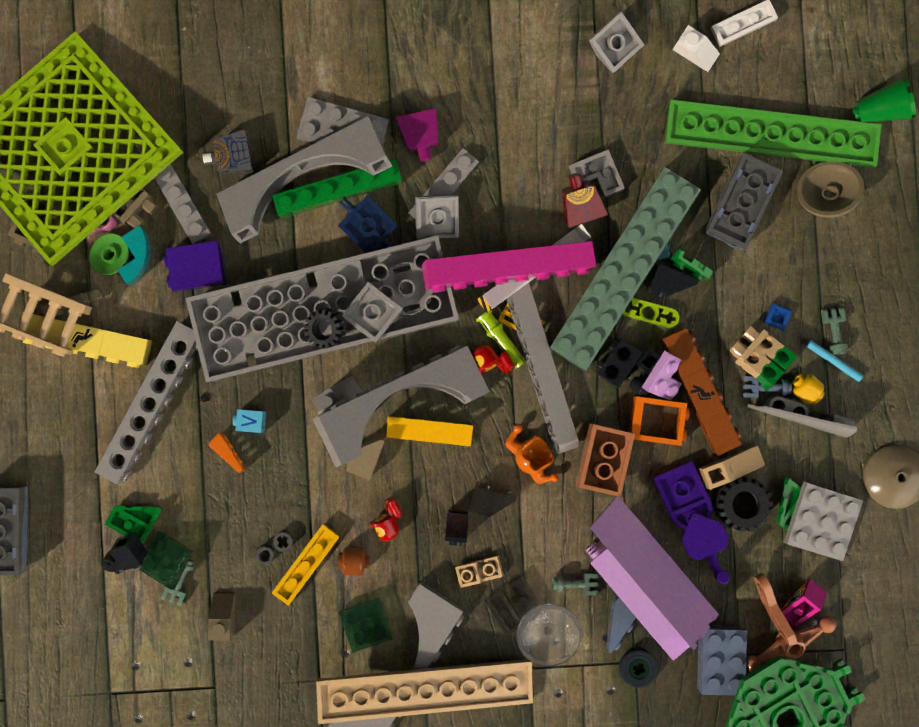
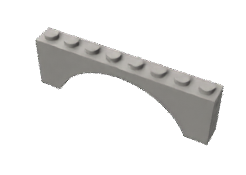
(248, 199)
(345, 425)
(435, 620)

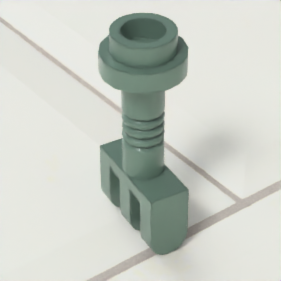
(834, 320)
(559, 583)
(178, 591)

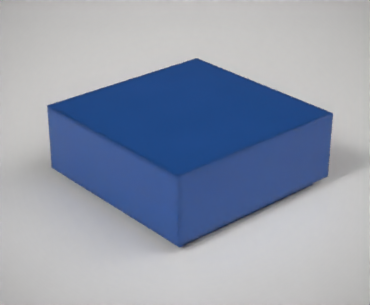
(777, 316)

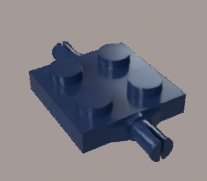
(367, 224)

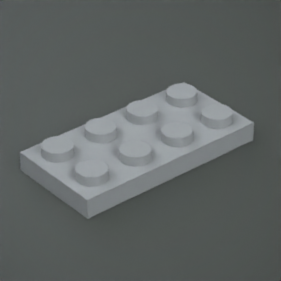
(324, 119)

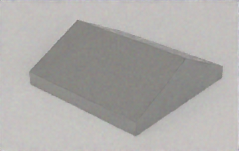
(616, 42)

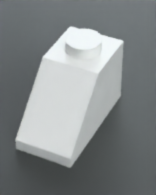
(696, 48)

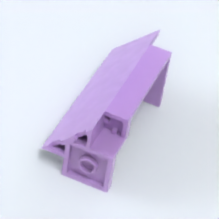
(648, 580)

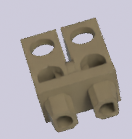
(129, 211)

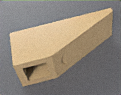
(731, 467)

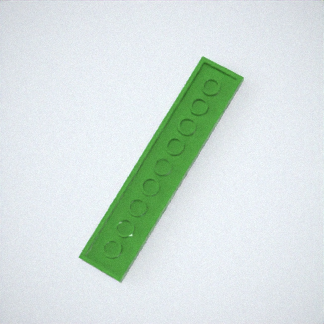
(773, 133)

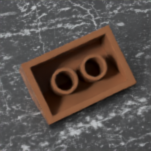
(605, 460)

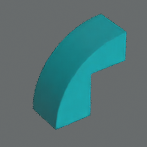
(140, 246)

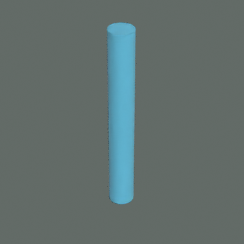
(834, 360)

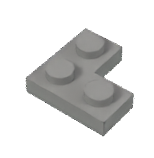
(601, 168)

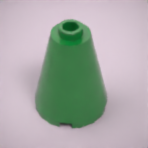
(887, 104)

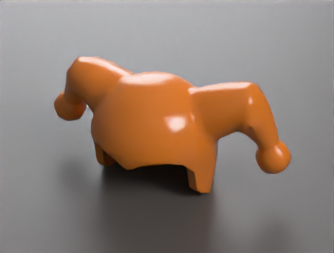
(532, 456)

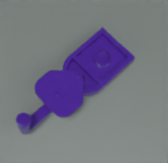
(683, 495)

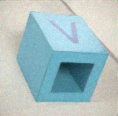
(249, 420)

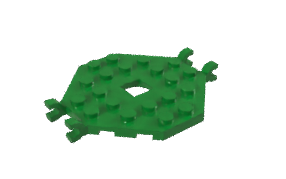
(791, 684)

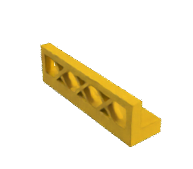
(429, 431)

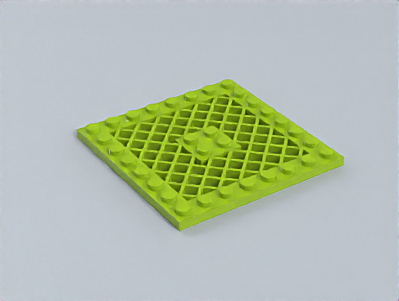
(66, 147)

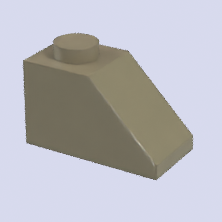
(366, 463)
(222, 617)

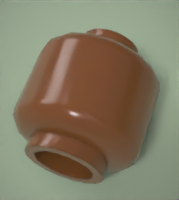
(353, 561)

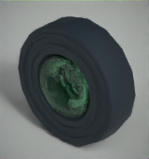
(642, 678)

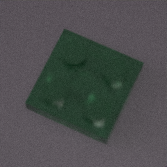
(166, 560)
(365, 625)

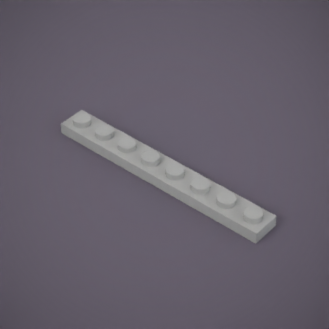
(179, 200)

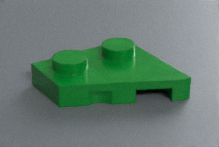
(693, 266)
(787, 503)
(133, 519)

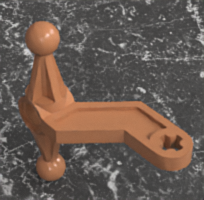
(788, 642)

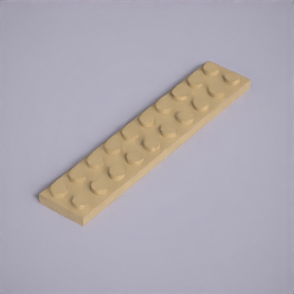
(424, 691)

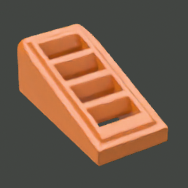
(225, 450)

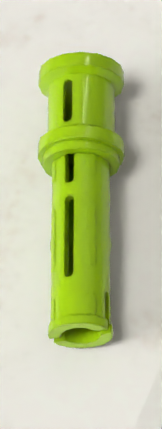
(495, 330)

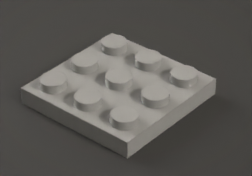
(823, 521)

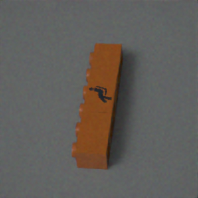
(701, 393)

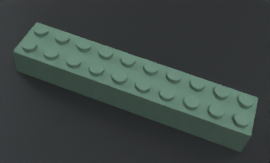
(624, 269)

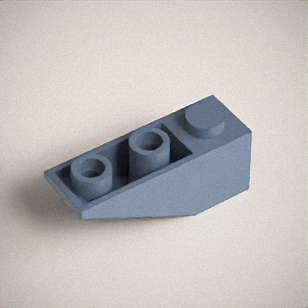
(620, 622)

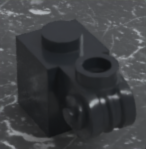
(646, 365)
(125, 554)

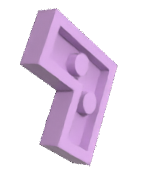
(660, 379)

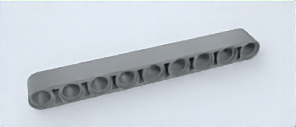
(542, 370)

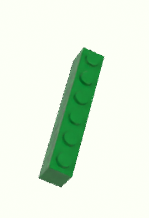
(334, 190)

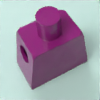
(420, 132)

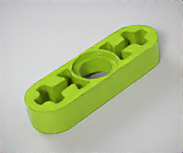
(662, 321)

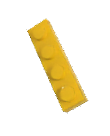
(305, 564)

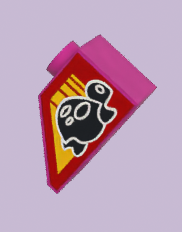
(803, 603)

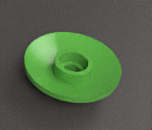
(103, 250)

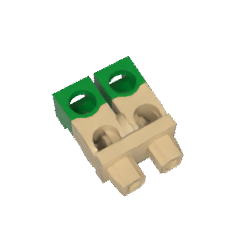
(764, 358)

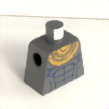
(231, 154)

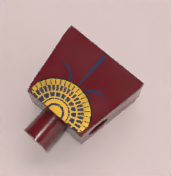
(581, 201)

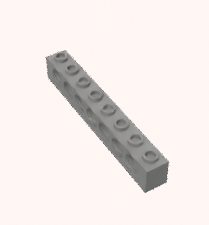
(108, 465)

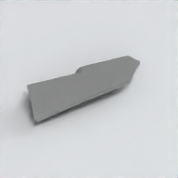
(832, 424)

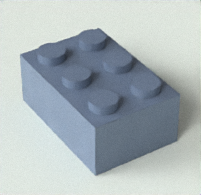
(721, 660)

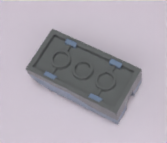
(743, 202)
(13, 529)

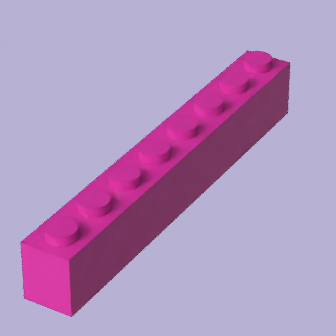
(508, 265)

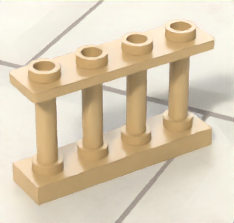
(55, 301)

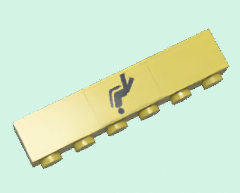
(96, 342)

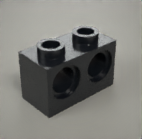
(622, 366)

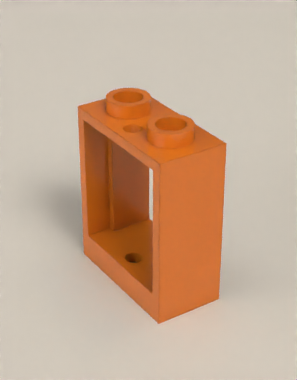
(636, 419)

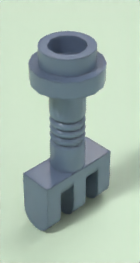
(783, 387)

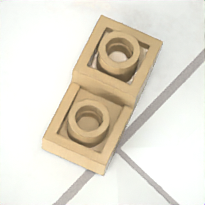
(479, 571)

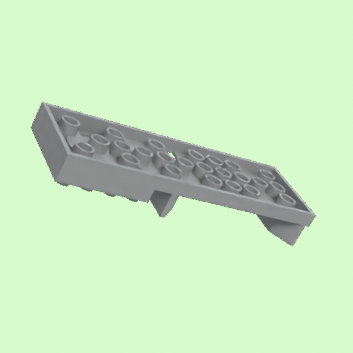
(276, 309)

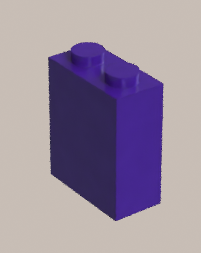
(195, 266)

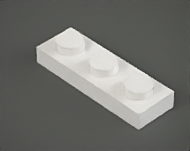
(744, 23)

